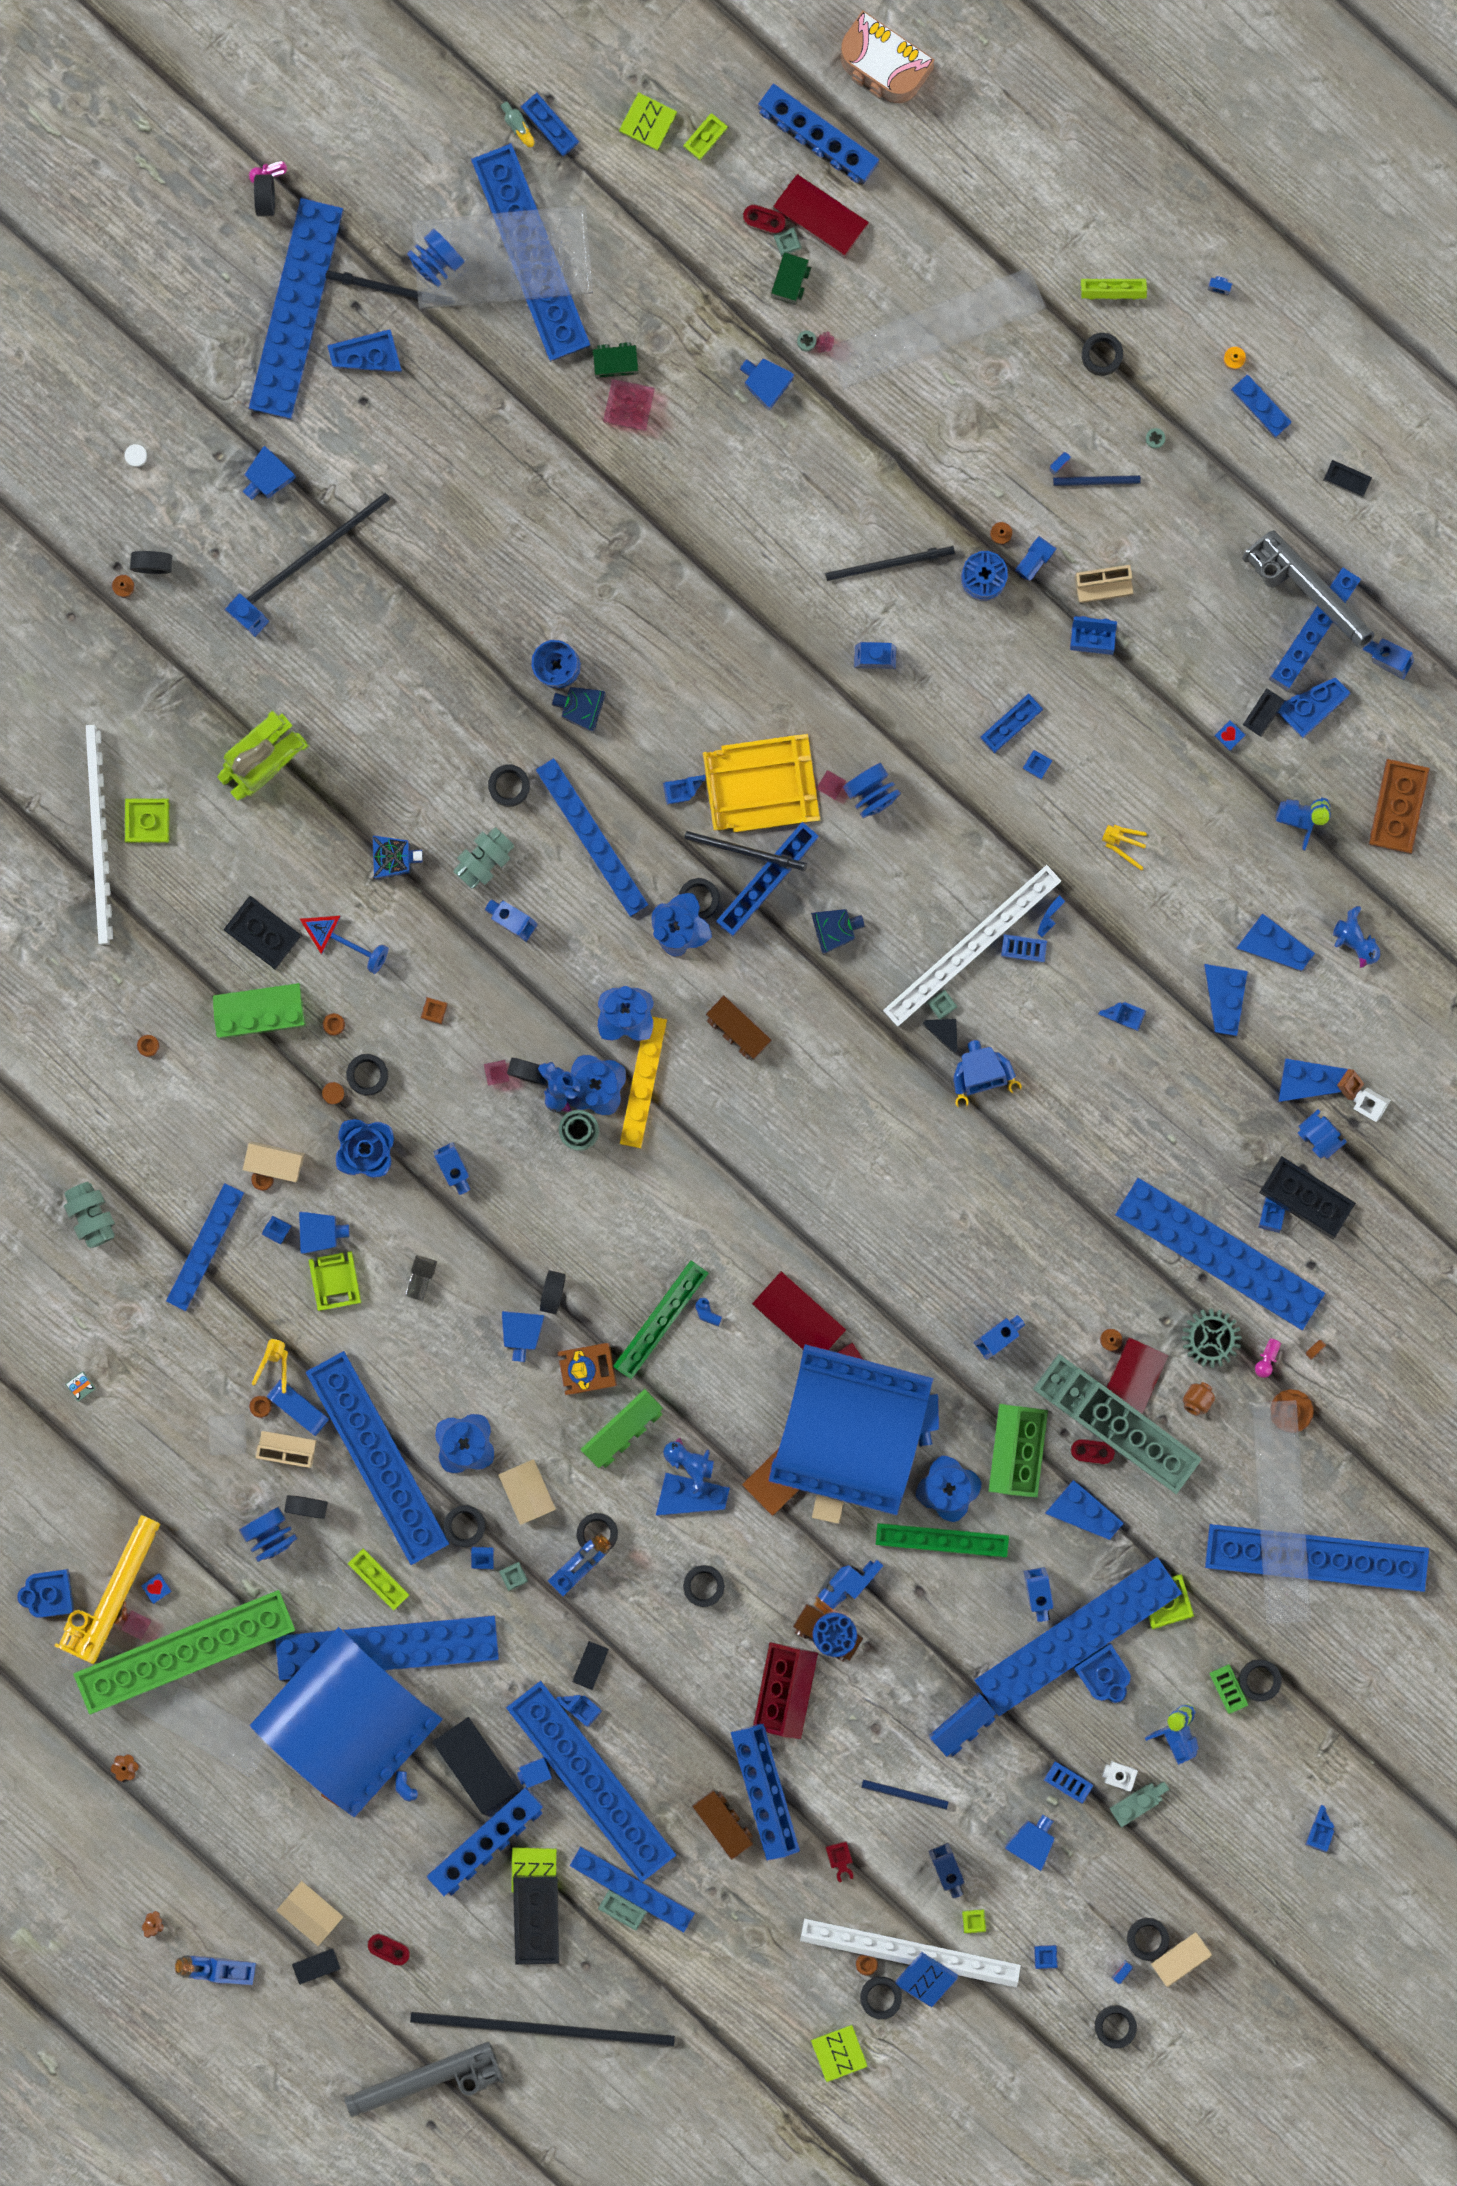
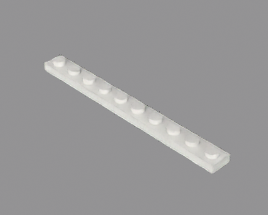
(100, 845)
(972, 945)
(906, 1952)

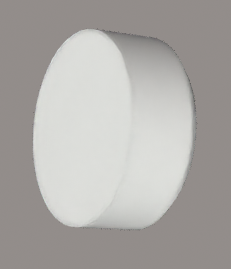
(135, 455)

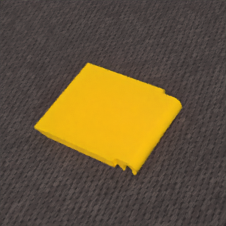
(761, 784)

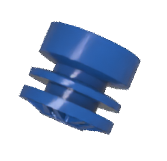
(435, 258)
(975, 585)
(543, 664)
(871, 790)
(268, 1534)

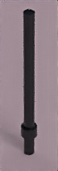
(348, 279)
(932, 555)
(784, 860)

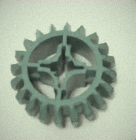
(1226, 1326)

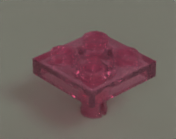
(621, 391)

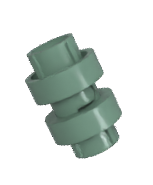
(491, 850)
(569, 1120)
(94, 1229)

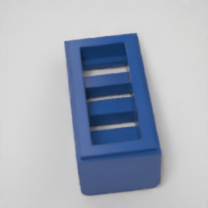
(1005, 948)
(1085, 1791)

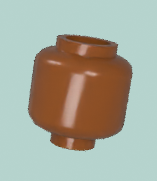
(1198, 1398)

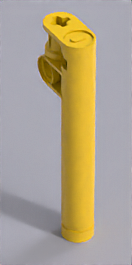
(91, 1636)

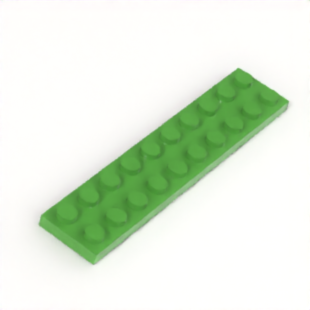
(184, 1652)

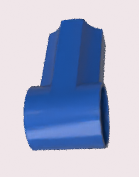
(1037, 555)

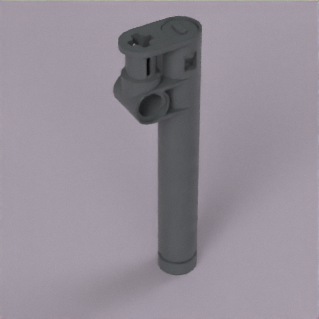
(1275, 555)
(469, 2064)

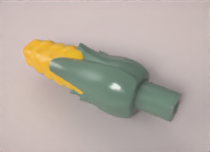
(517, 123)

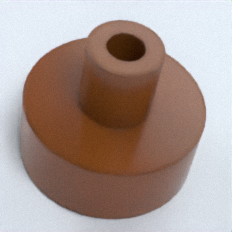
(999, 538)
(127, 589)
(1105, 1339)

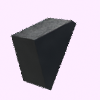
(945, 1031)

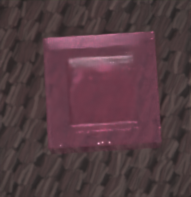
(831, 785)
(496, 1072)
(136, 1625)

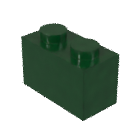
(790, 279)
(615, 360)

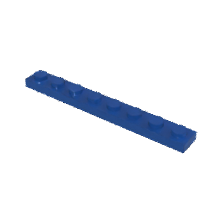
(592, 837)

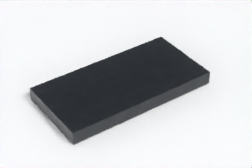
(1307, 1197)
(475, 1765)
(536, 1919)

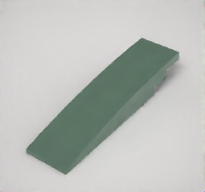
(1117, 1423)

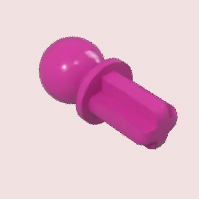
(275, 169)
(1264, 1368)

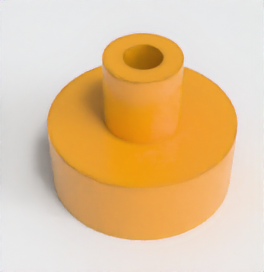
(1234, 363)

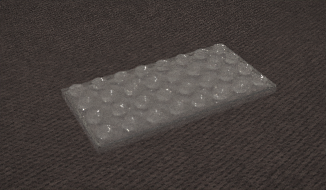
(510, 257)

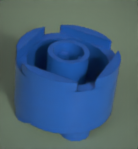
(1321, 1134)

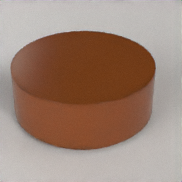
(333, 1024)
(148, 1045)
(333, 1093)
(262, 1182)
(1315, 1349)
(260, 1406)
(866, 1964)

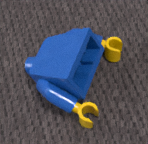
(982, 1071)

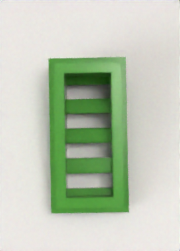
(1234, 1707)

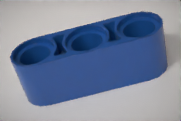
(298, 1408)

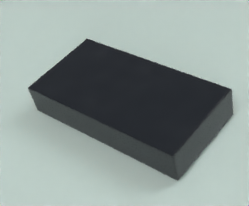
(1347, 478)
(1264, 712)
(590, 1665)
(316, 1966)

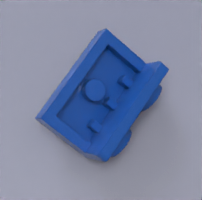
(1093, 635)

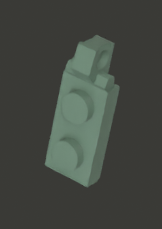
(1138, 1803)

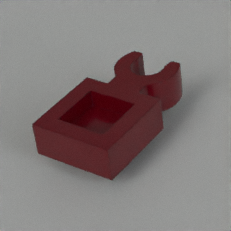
(839, 1857)

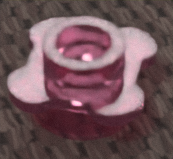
(825, 342)

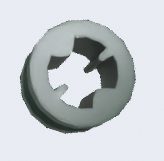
(811, 335)
(1158, 432)

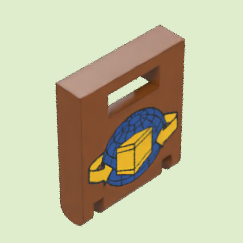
(583, 1368)

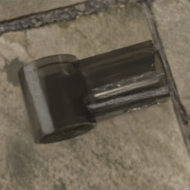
(422, 1272)

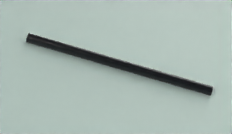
(318, 548)

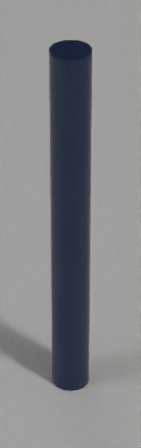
(1096, 480)
(901, 1793)

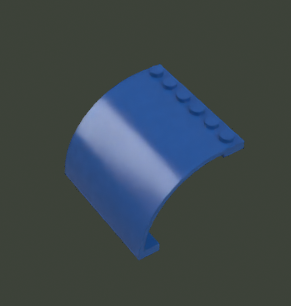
(852, 1430)
(345, 1723)

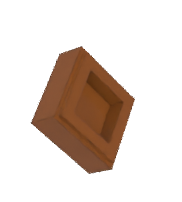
(434, 1010)
(1350, 1084)

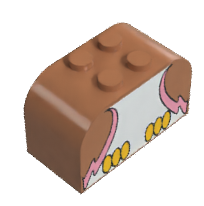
(884, 60)

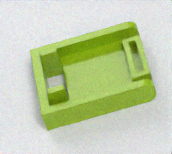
(334, 1277)

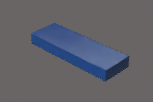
(550, 124)
(1011, 723)

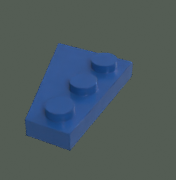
(367, 352)
(1312, 707)
(1275, 944)
(1226, 996)
(1308, 1080)
(678, 1498)
(1084, 1511)

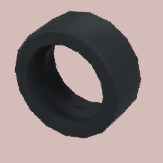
(264, 195)
(1102, 337)
(151, 562)
(508, 802)
(711, 888)
(526, 1071)
(351, 1077)
(552, 1292)
(305, 1506)
(597, 1517)
(448, 1526)
(687, 1586)
(1277, 1681)
(1148, 1956)
(881, 1980)
(1127, 2039)

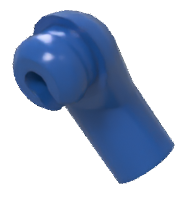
(705, 1314)
(403, 1789)

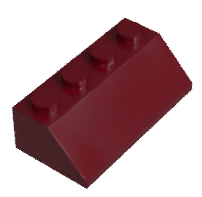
(785, 1690)

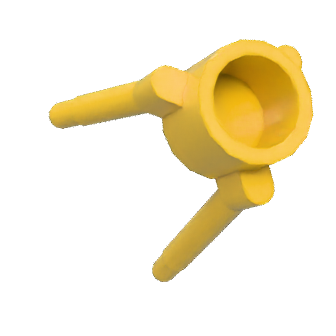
(1114, 835)
(273, 1353)

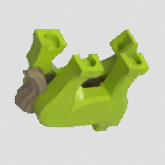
(255, 759)

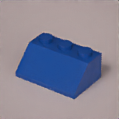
(963, 1725)

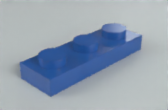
(1261, 406)

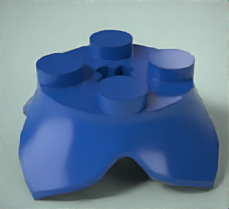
(693, 929)
(635, 1024)
(607, 1098)
(352, 1135)
(480, 1452)
(931, 1493)

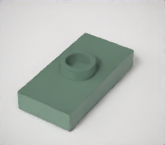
(622, 1910)

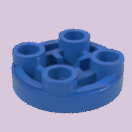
(835, 1634)

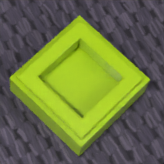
(974, 1921)

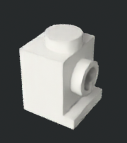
(1373, 1112)
(1128, 1778)

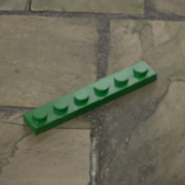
(660, 1319)
(942, 1540)

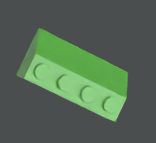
(258, 1011)
(622, 1428)
(1018, 1450)

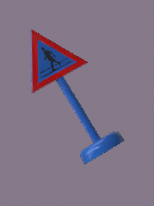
(322, 929)

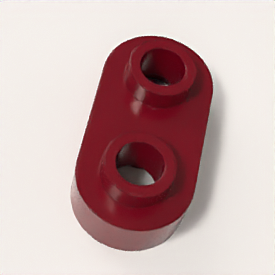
(765, 217)
(1092, 1451)
(388, 1950)

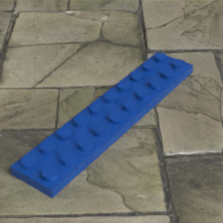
(509, 192)
(296, 308)
(1220, 1254)
(377, 1458)
(1327, 1558)
(1078, 1636)
(401, 1644)
(591, 1781)

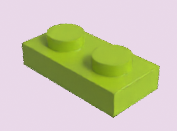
(705, 136)

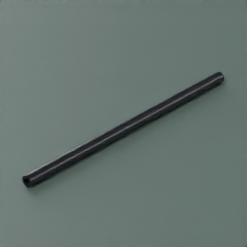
(542, 2029)

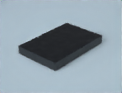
(262, 932)

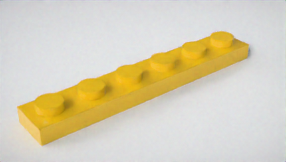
(643, 1086)

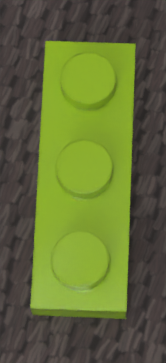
(1113, 289)
(378, 1579)

